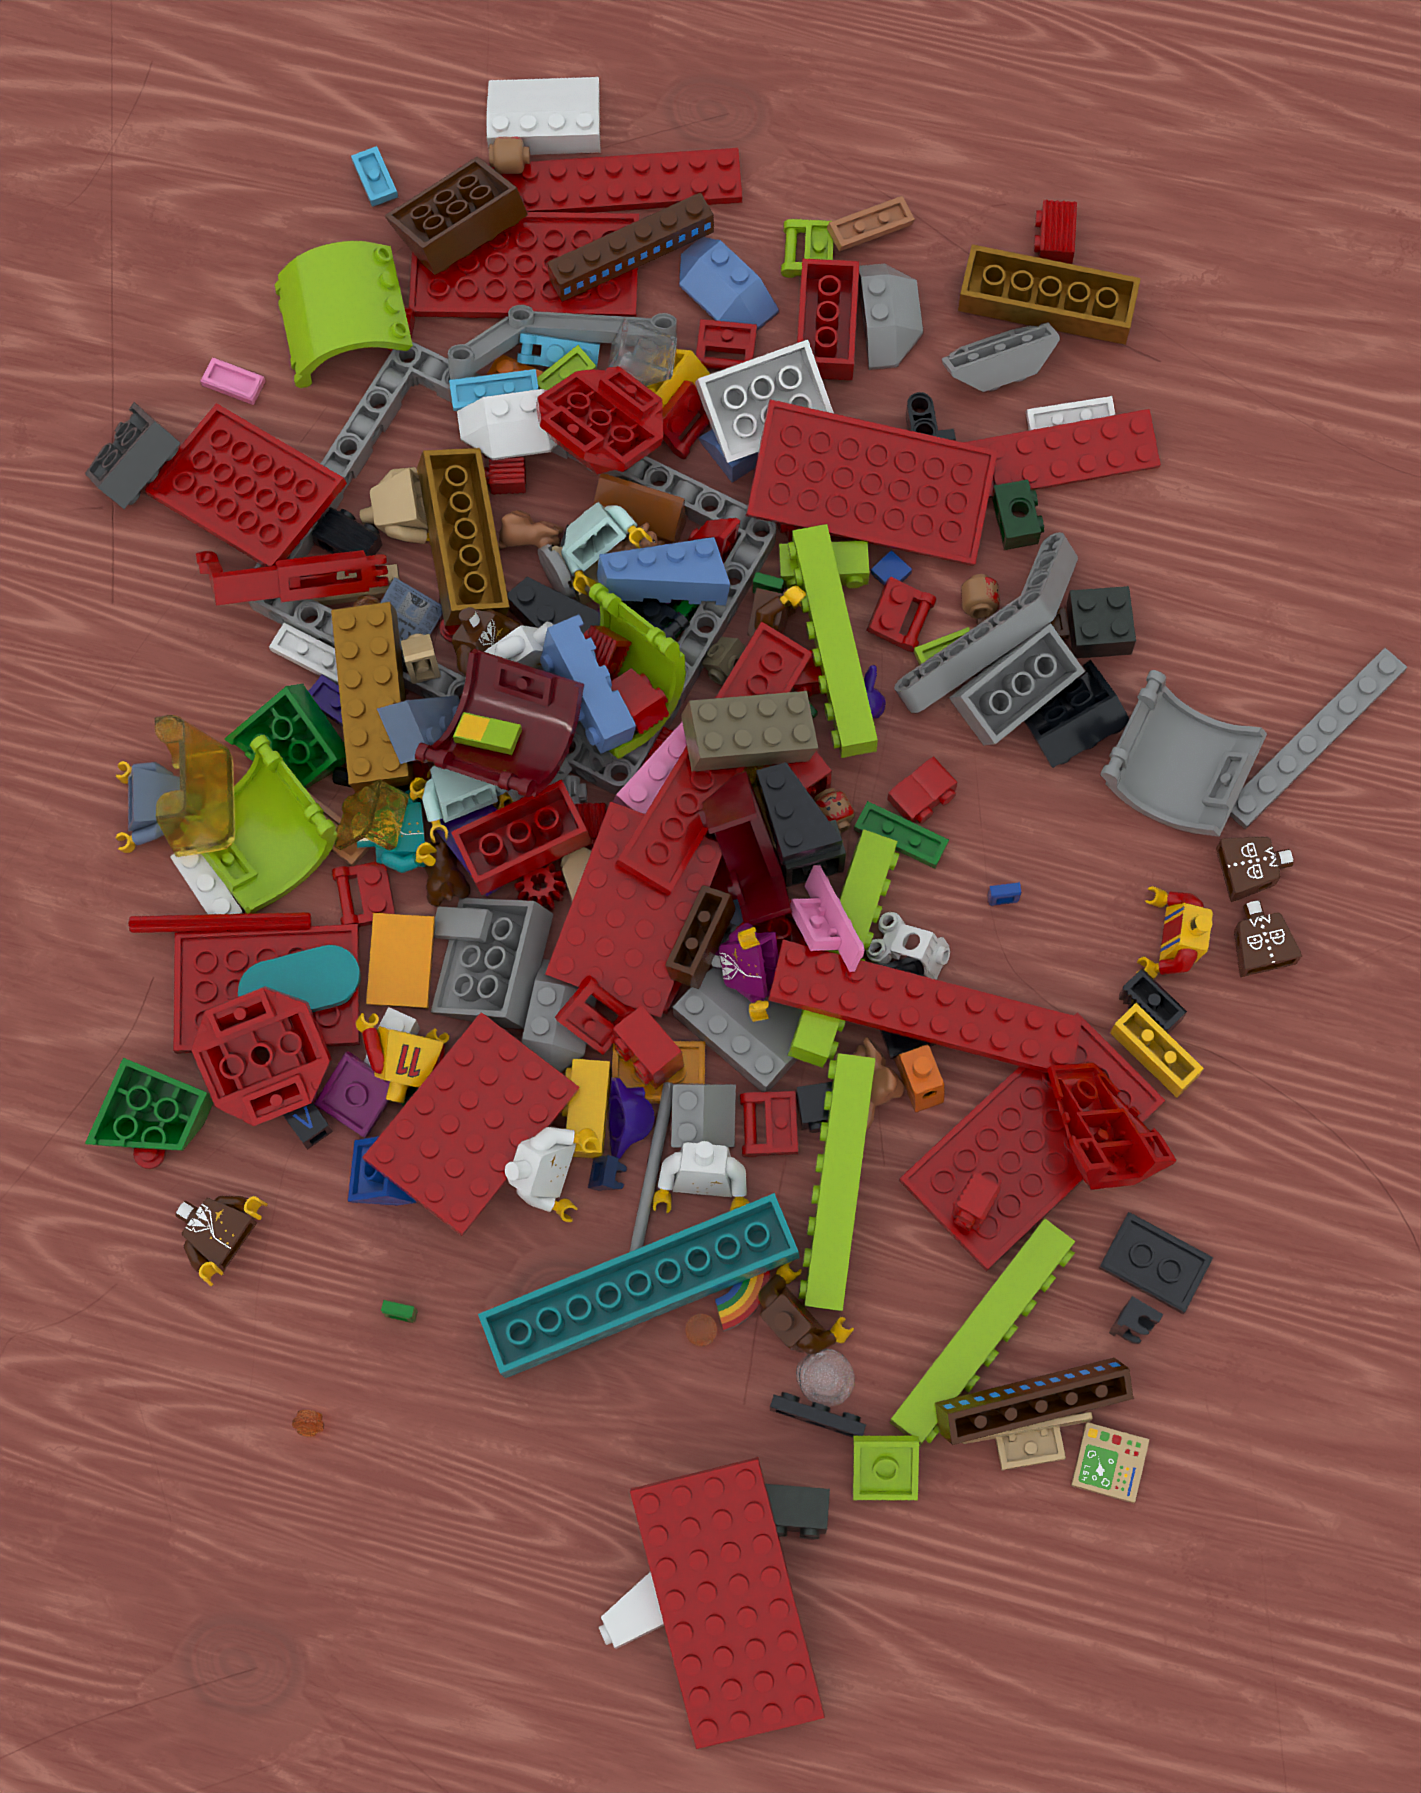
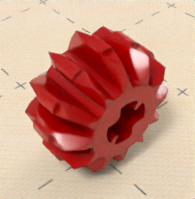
(553, 888)

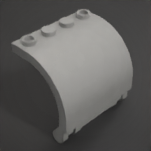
(1180, 762)

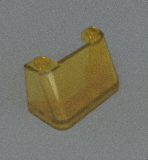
(203, 810)

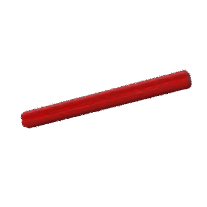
(219, 922)

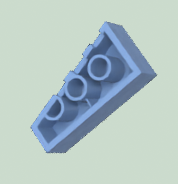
(667, 572)
(602, 711)

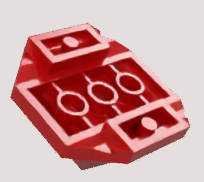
(602, 418)
(234, 1073)

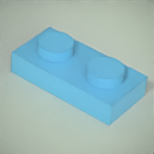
(374, 176)

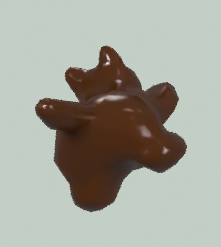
(444, 877)

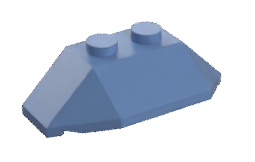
(724, 284)

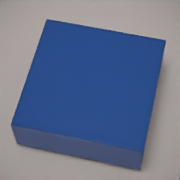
(891, 566)
(1004, 894)

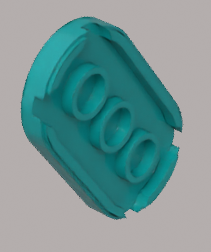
(318, 975)

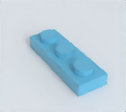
(468, 390)

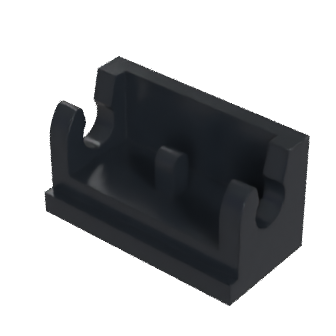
(1135, 1317)

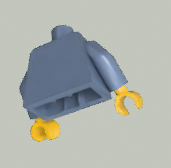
(145, 786)

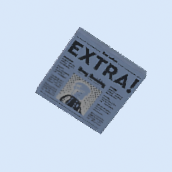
(414, 610)

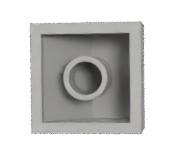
(703, 1114)

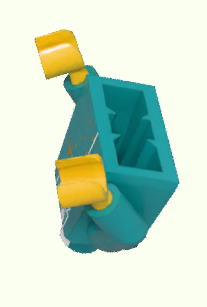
(411, 846)

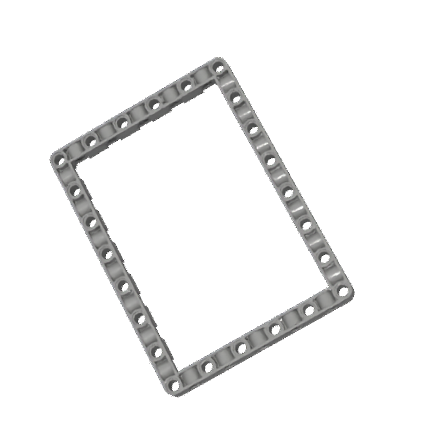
(433, 372)

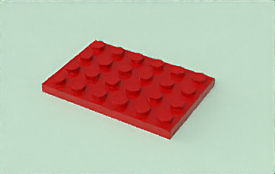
(245, 487)
(624, 926)
(213, 962)
(468, 1121)

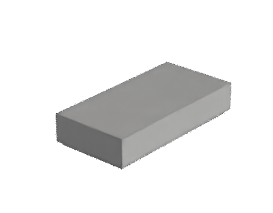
(462, 924)

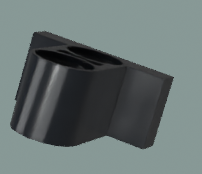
(925, 421)

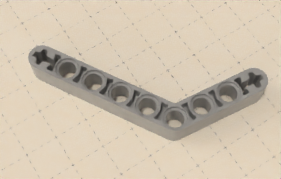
(998, 633)

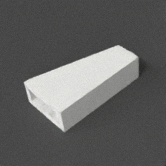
(632, 1615)

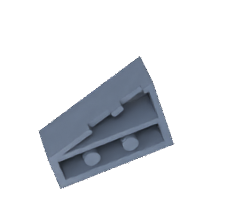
(417, 722)

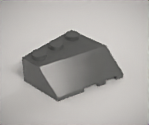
(132, 458)

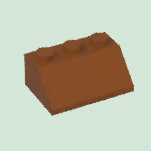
(644, 504)

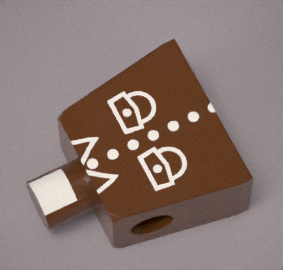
(1250, 865)
(1263, 942)

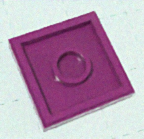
(354, 1095)

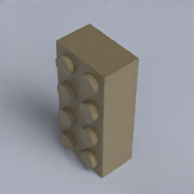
(749, 731)

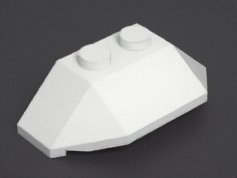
(505, 425)

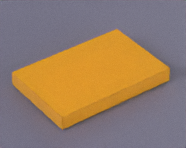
(400, 960)
(692, 1072)

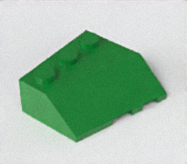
(296, 732)
(149, 1111)

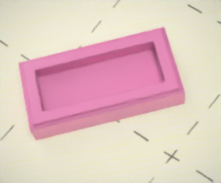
(233, 381)

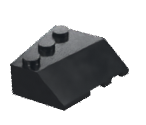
(1077, 717)

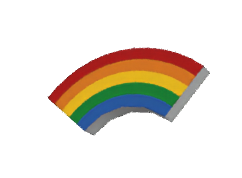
(740, 1301)

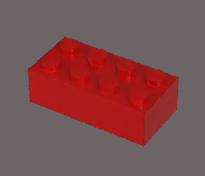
(829, 314)
(521, 837)

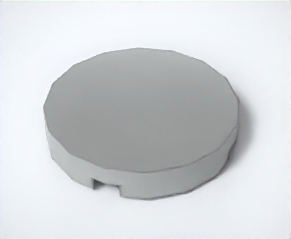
(556, 570)

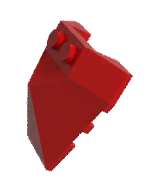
(1103, 1133)

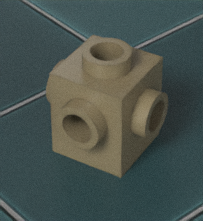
(722, 658)

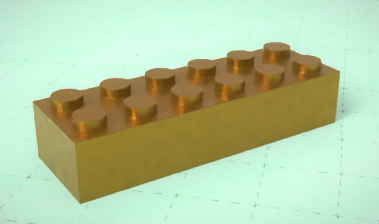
(1045, 291)
(461, 532)
(367, 680)

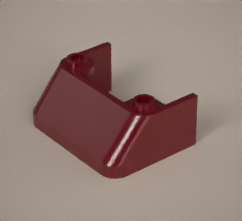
(747, 850)

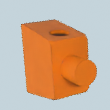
(921, 1076)

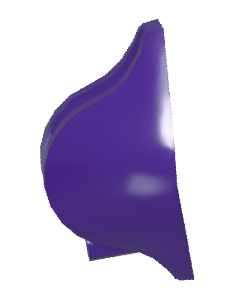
(629, 1116)

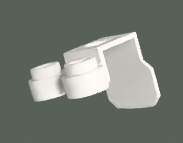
(931, 951)

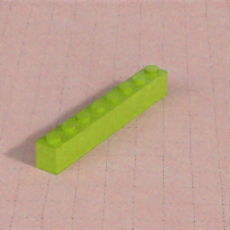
(834, 642)
(859, 897)
(838, 1183)
(984, 1329)

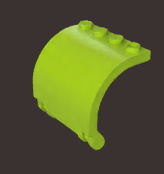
(340, 302)
(648, 654)
(277, 833)

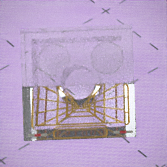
(643, 352)

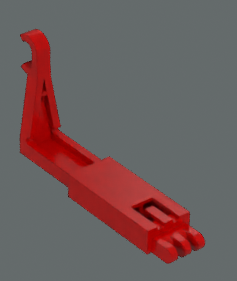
(295, 577)

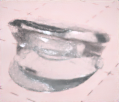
(826, 1377)

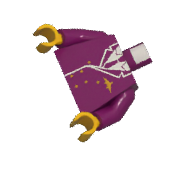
(749, 966)

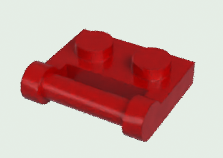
(725, 338)
(677, 416)
(892, 610)
(373, 888)
(587, 1021)
(780, 1123)

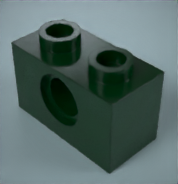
(1014, 530)

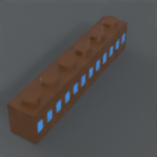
(631, 247)
(1034, 1400)

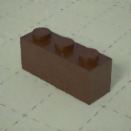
(700, 937)

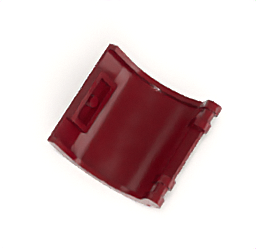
(519, 694)

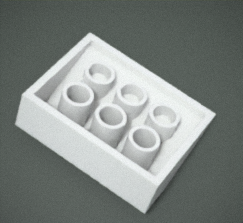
(546, 114)
(740, 395)

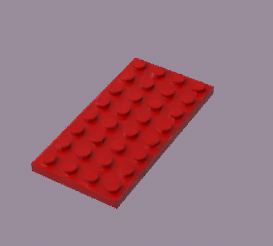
(515, 272)
(871, 482)
(1020, 1146)
(727, 1603)

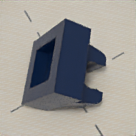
(604, 1173)

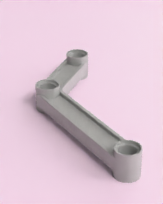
(504, 335)

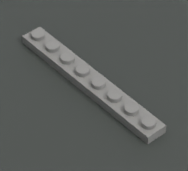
(1316, 737)

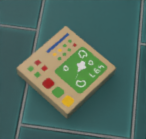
(1110, 1462)

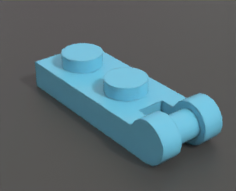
(552, 349)

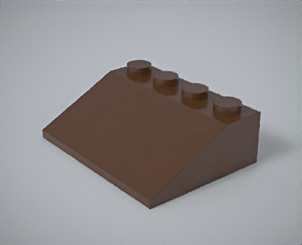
(457, 215)

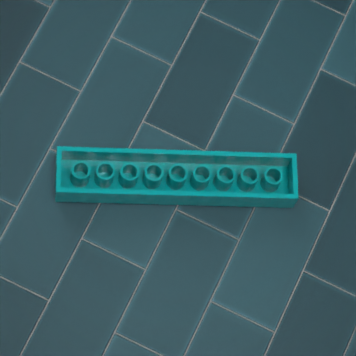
(638, 1286)

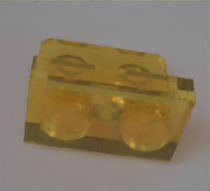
(372, 814)

